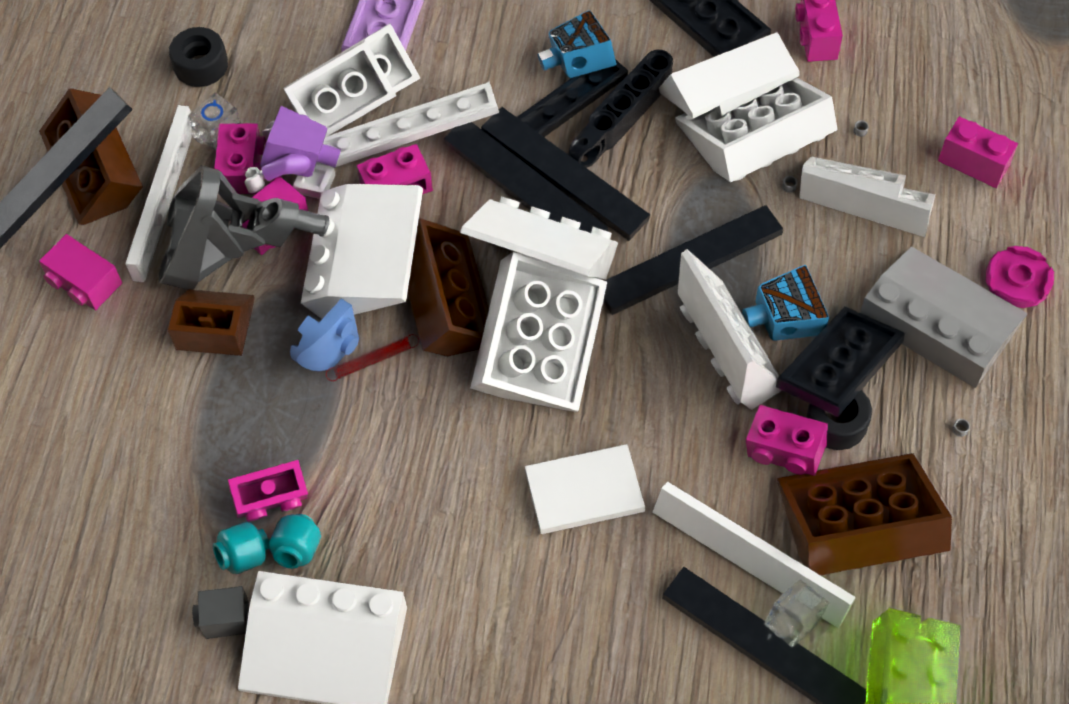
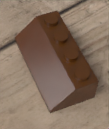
(106, 178)
(446, 291)

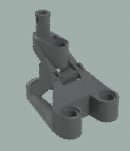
(201, 230)

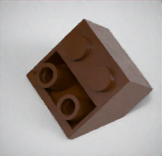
(211, 322)

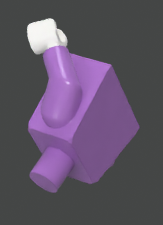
(291, 147)

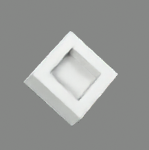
(319, 181)

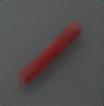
(403, 343)

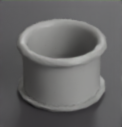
(861, 123)
(789, 188)
(961, 433)

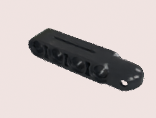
(622, 107)

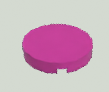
(1020, 276)

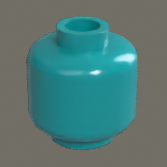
(294, 540)
(240, 548)

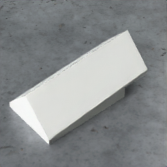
(731, 77)
(354, 81)
(866, 194)

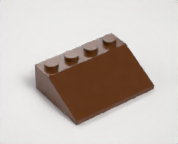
(865, 514)

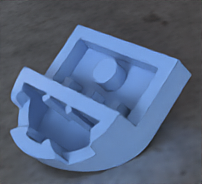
(328, 340)

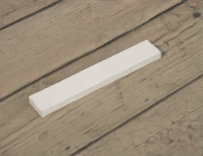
(413, 124)
(160, 196)
(747, 550)

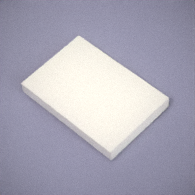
(584, 489)

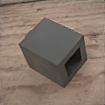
(221, 612)

